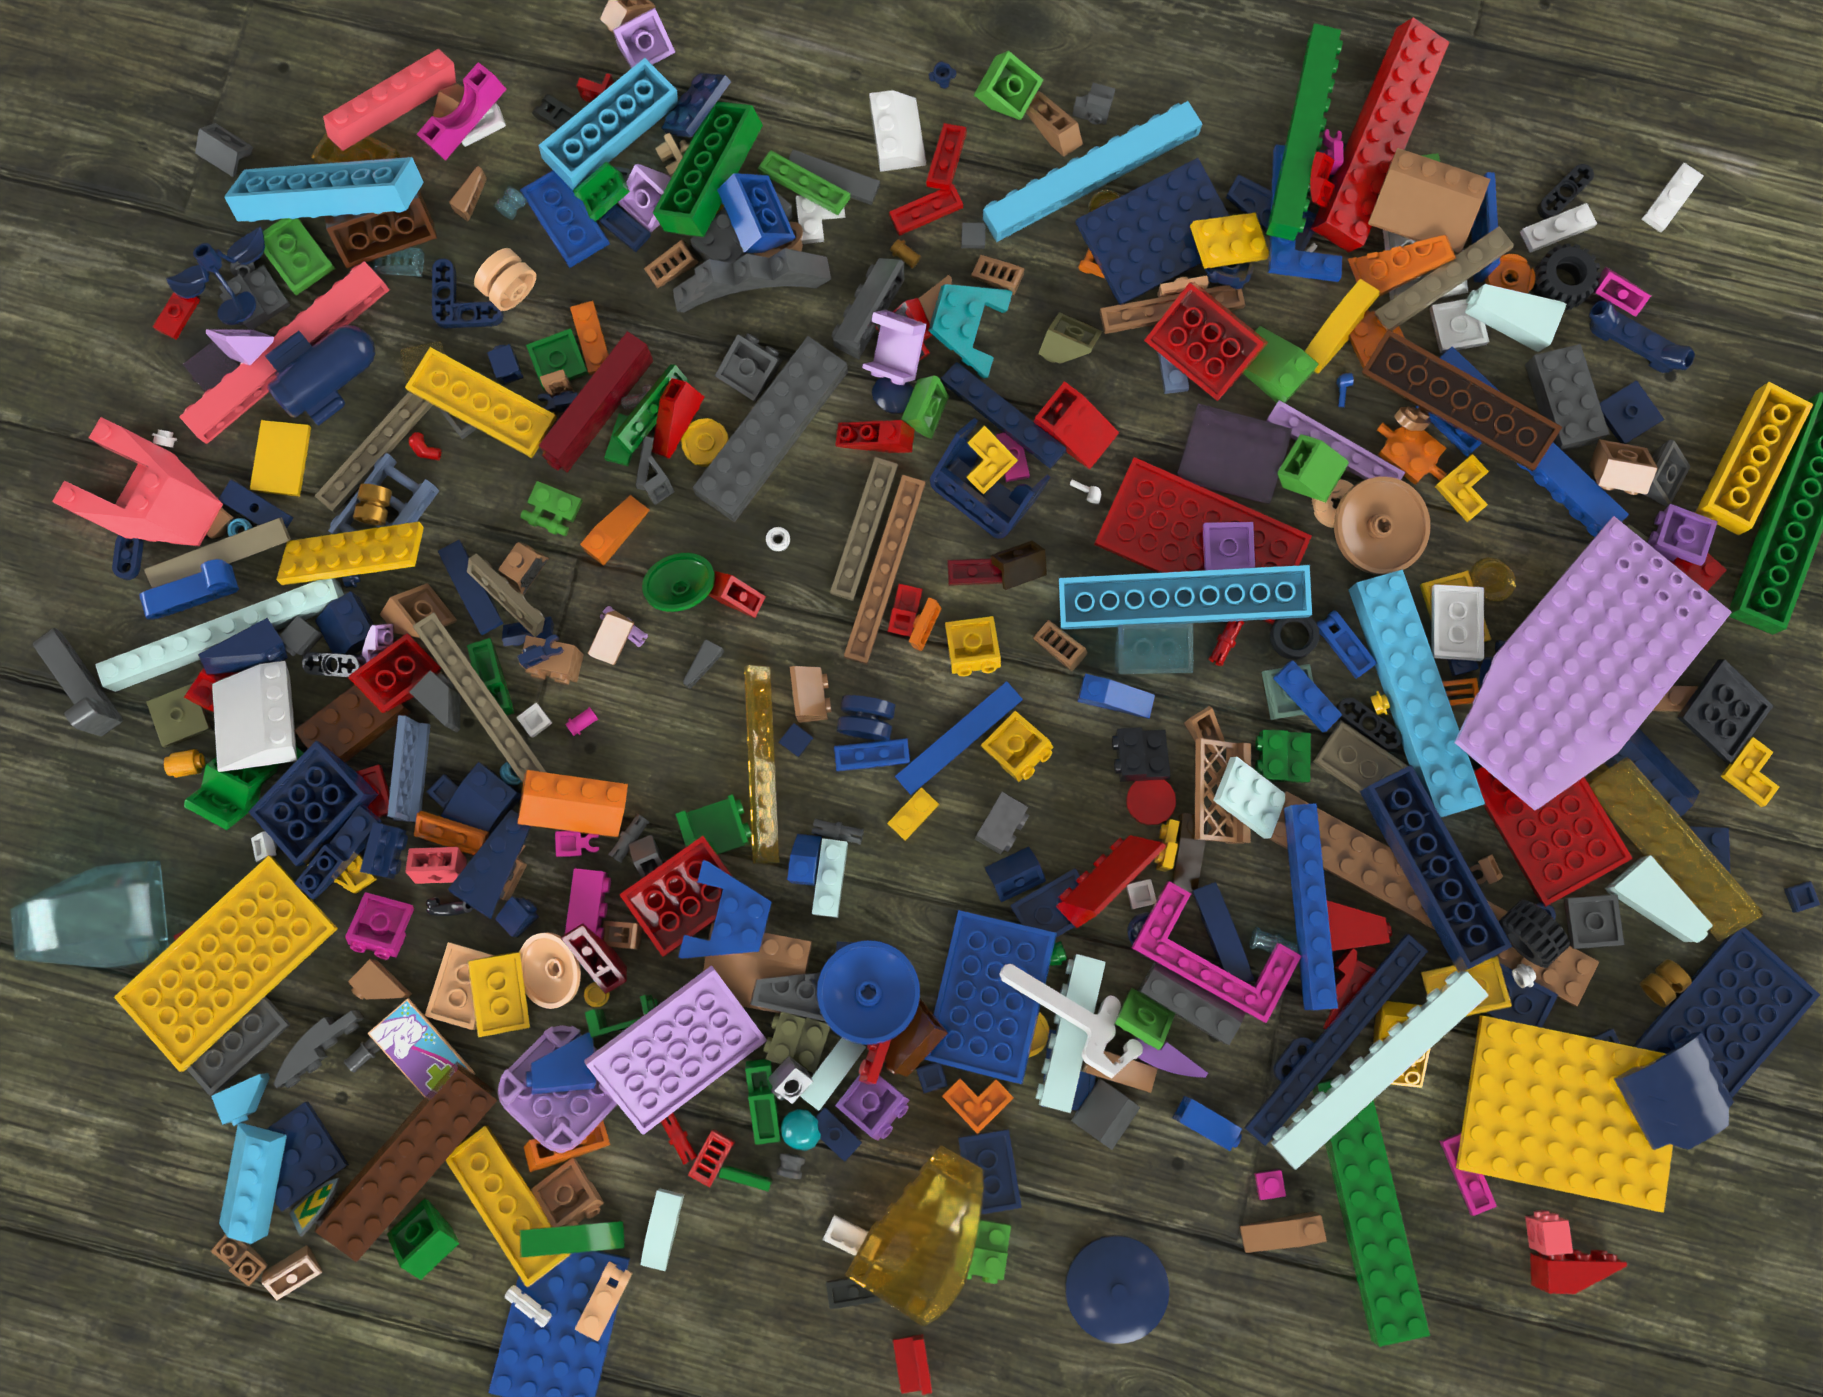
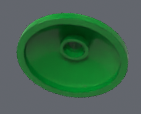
(678, 582)

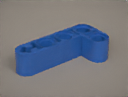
(211, 584)

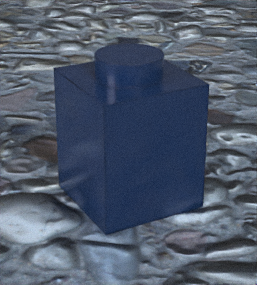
(505, 364)

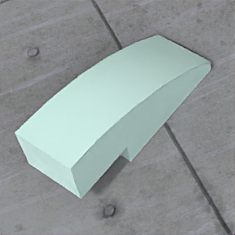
(832, 1072)
(661, 1229)

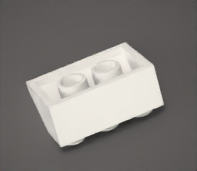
(896, 130)

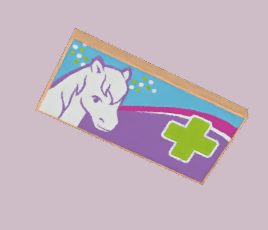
(416, 1046)

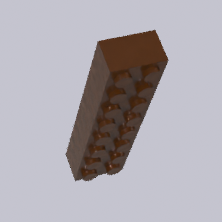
(1461, 400)
(406, 1162)

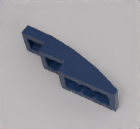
(471, 592)
(1222, 932)

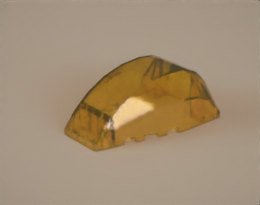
(925, 1240)

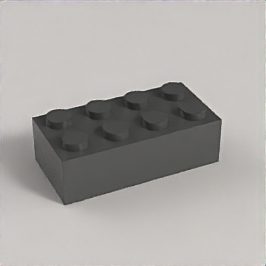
(721, 239)
(1567, 396)

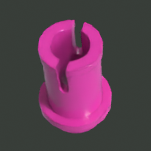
(581, 721)

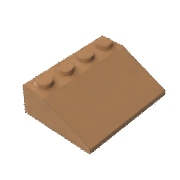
(1428, 199)
(776, 958)

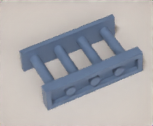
(408, 512)

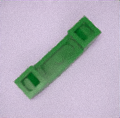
(571, 1239)

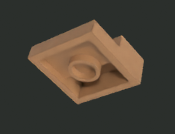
(567, 1196)

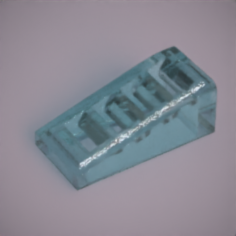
(410, 270)

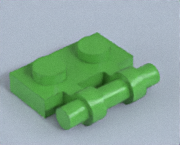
(554, 502)

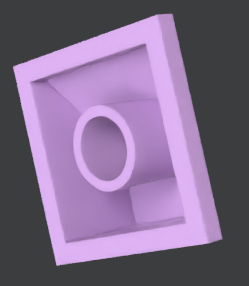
(645, 192)

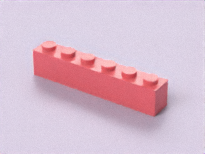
(389, 99)

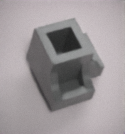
(1095, 105)

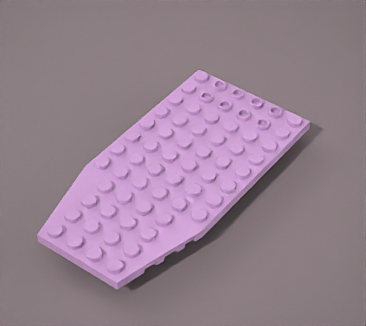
(1587, 666)

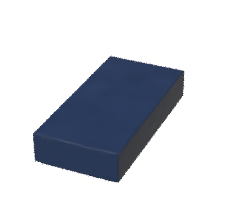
(625, 228)

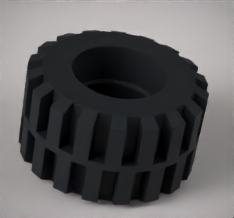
(1578, 264)
(1534, 933)

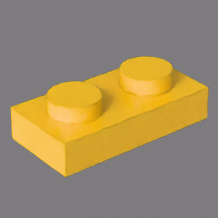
(913, 814)

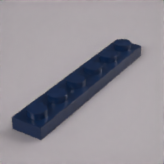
(1003, 415)

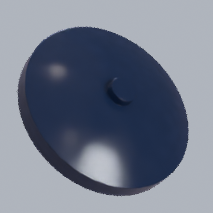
(1117, 1289)

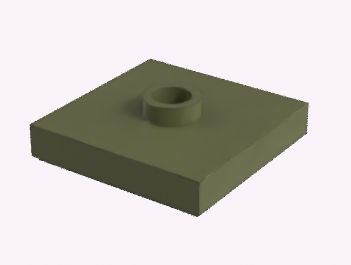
(177, 717)

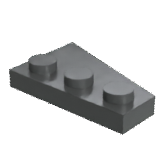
(789, 994)

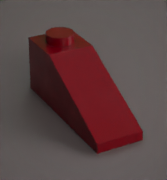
(596, 958)

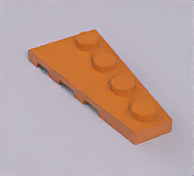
(1402, 264)

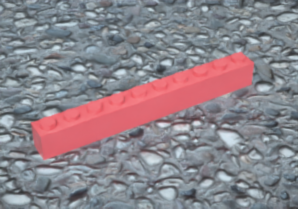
(249, 384)

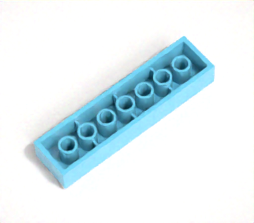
(324, 189)

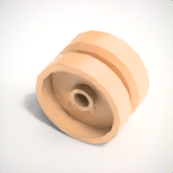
(505, 279)

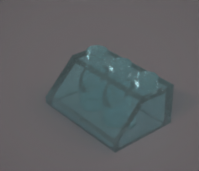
(1154, 648)

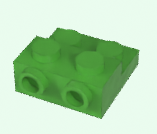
(990, 1251)

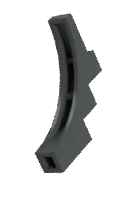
(751, 272)

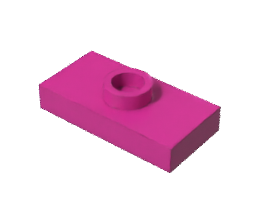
(1020, 468)

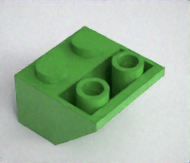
(1312, 468)

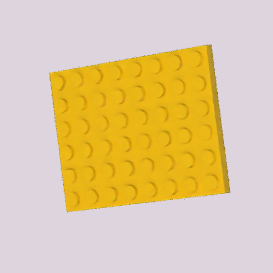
(1554, 1117)

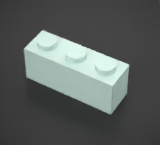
(830, 878)

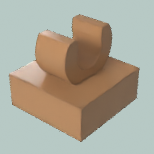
(1489, 868)

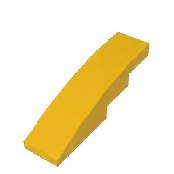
(1341, 323)

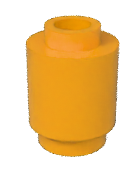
(184, 763)

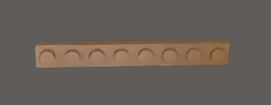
(884, 569)

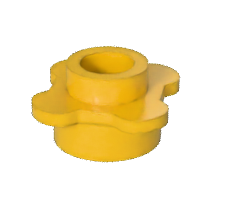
(1380, 703)

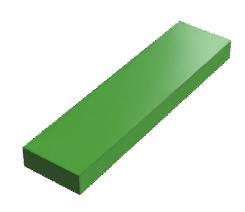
(804, 182)

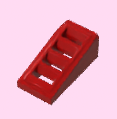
(721, 1139)

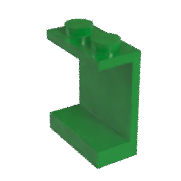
(718, 823)
(597, 1021)

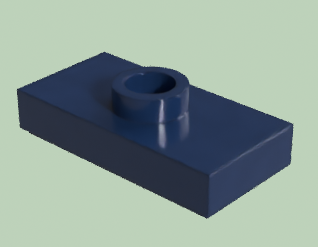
(836, 1135)

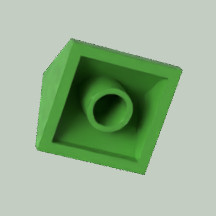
(926, 405)

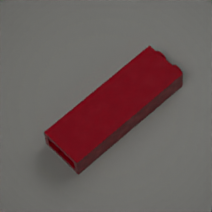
(596, 402)

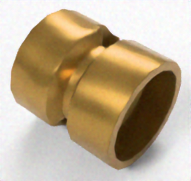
(372, 504)
(1665, 983)

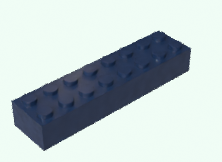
(1435, 869)

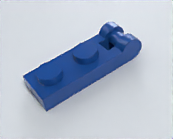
(1346, 644)

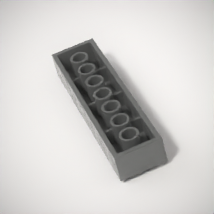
(770, 429)

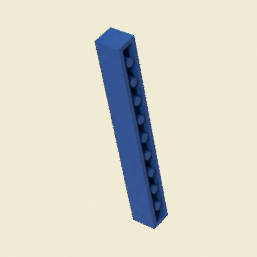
(1560, 474)

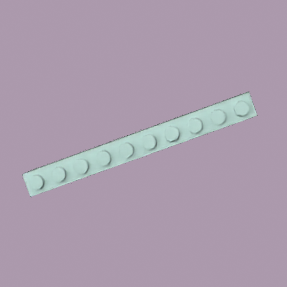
(186, 645)
(1379, 1068)

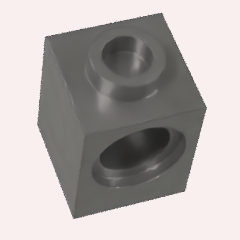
(790, 1071)

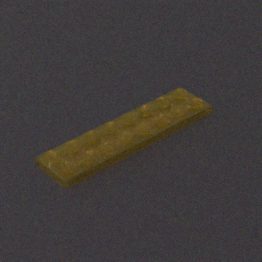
(1675, 847)

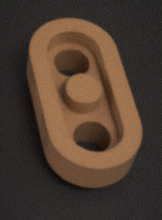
(1413, 418)

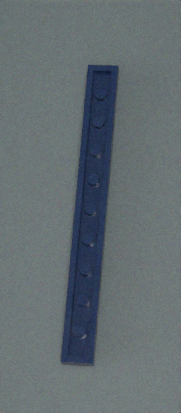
(1335, 1039)

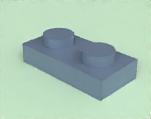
(1172, 377)

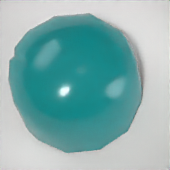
(800, 1130)

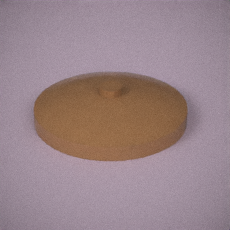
(1382, 525)

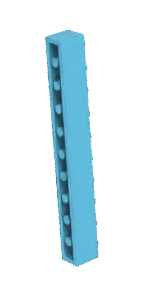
(1091, 171)

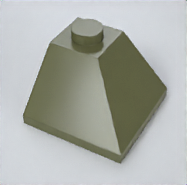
(1068, 339)

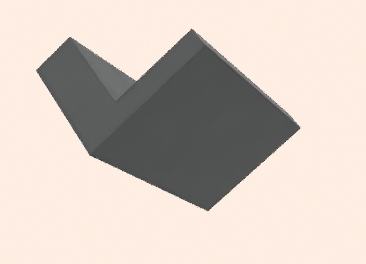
(221, 148)
(659, 486)

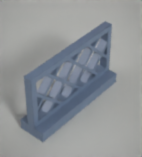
(408, 769)

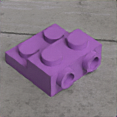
(1682, 535)
(873, 1106)

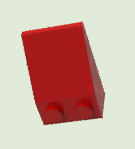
(394, 673)

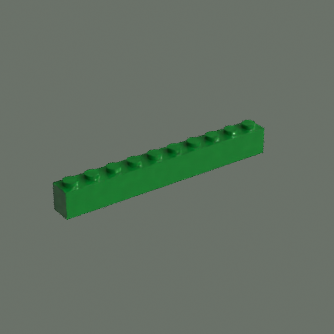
(1304, 132)

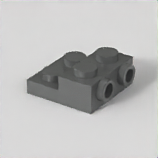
(267, 293)
(749, 366)

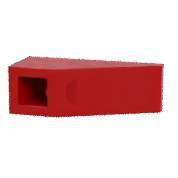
(675, 413)
(877, 436)

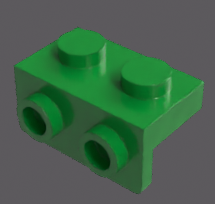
(602, 190)

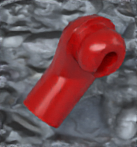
(418, 445)

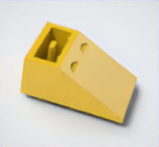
(1386, 1018)

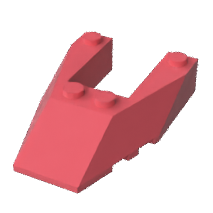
(158, 501)

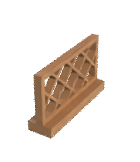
(1236, 830)

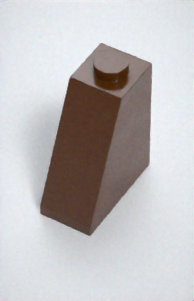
(915, 1042)

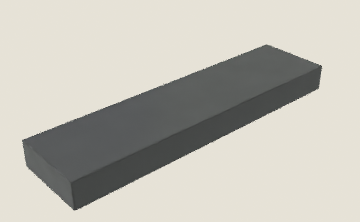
(858, 185)

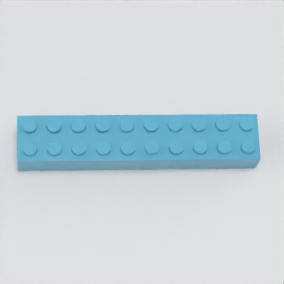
(1186, 597)
(1415, 692)

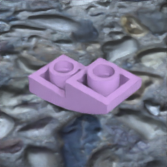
(377, 640)

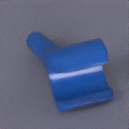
(1343, 381)

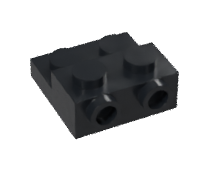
(1141, 754)

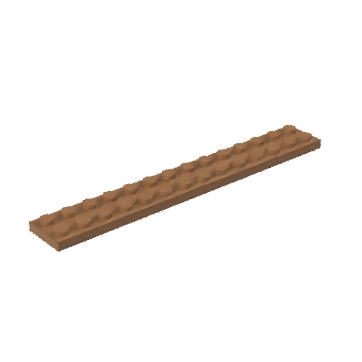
(1377, 872)

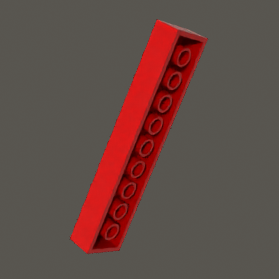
(1381, 129)

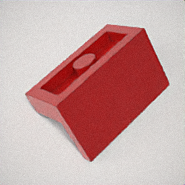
(912, 1364)

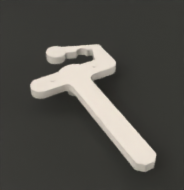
(1098, 1026)

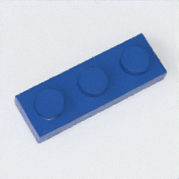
(1307, 696)

